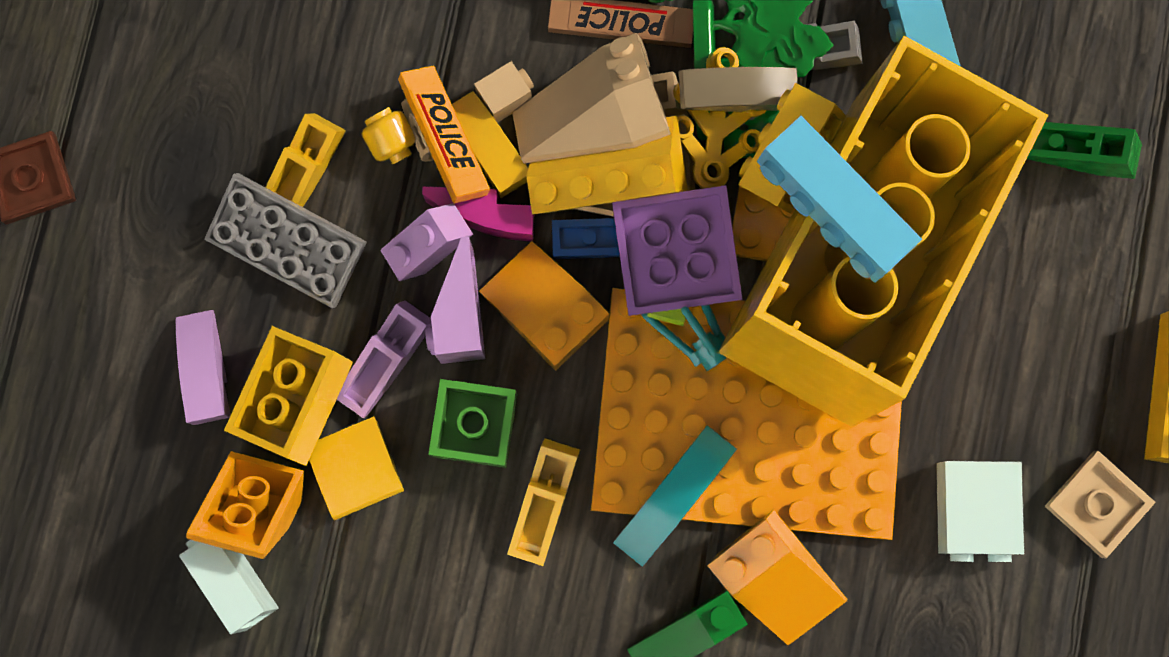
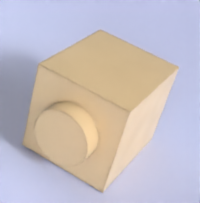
(504, 90)

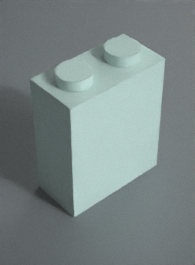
(980, 510)
(229, 585)

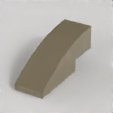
(734, 88)

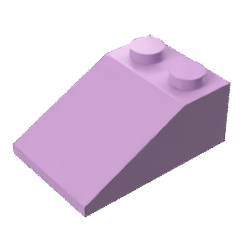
(456, 317)

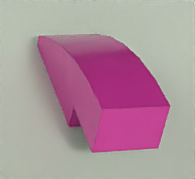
(487, 214)

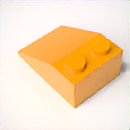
(545, 305)
(248, 506)
(777, 579)

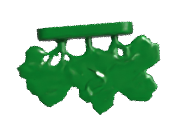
(764, 38)

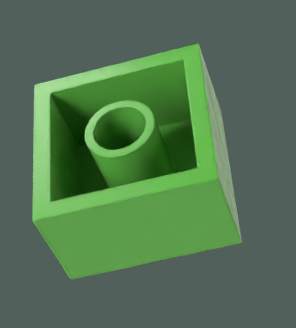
(473, 423)

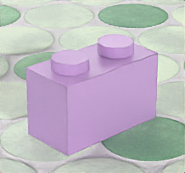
(426, 241)

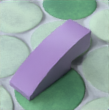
(384, 358)
(201, 368)

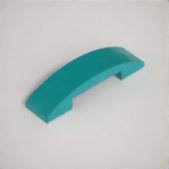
(675, 496)

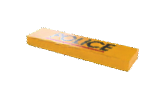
(443, 134)

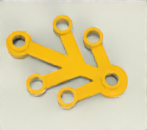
(716, 128)

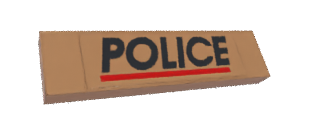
(621, 19)

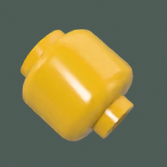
(388, 135)

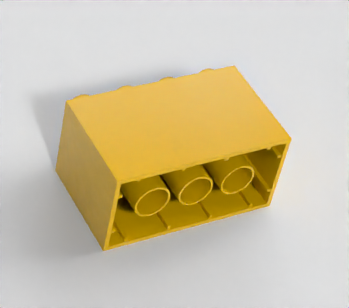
(944, 160)

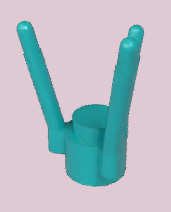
(706, 346)

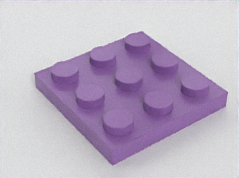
(677, 250)

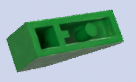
(1088, 149)
(694, 630)

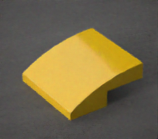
(354, 468)

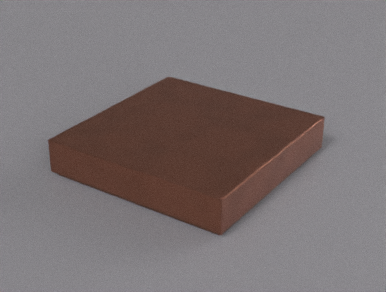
(33, 178)

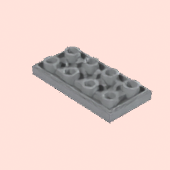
(285, 240)

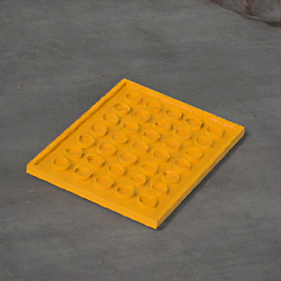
(787, 451)

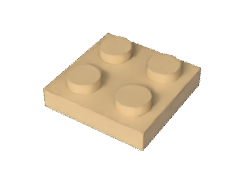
(1100, 504)

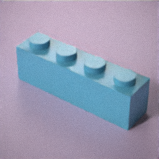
(923, 23)
(837, 200)

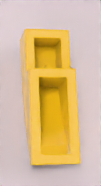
(490, 145)
(306, 159)
(543, 502)

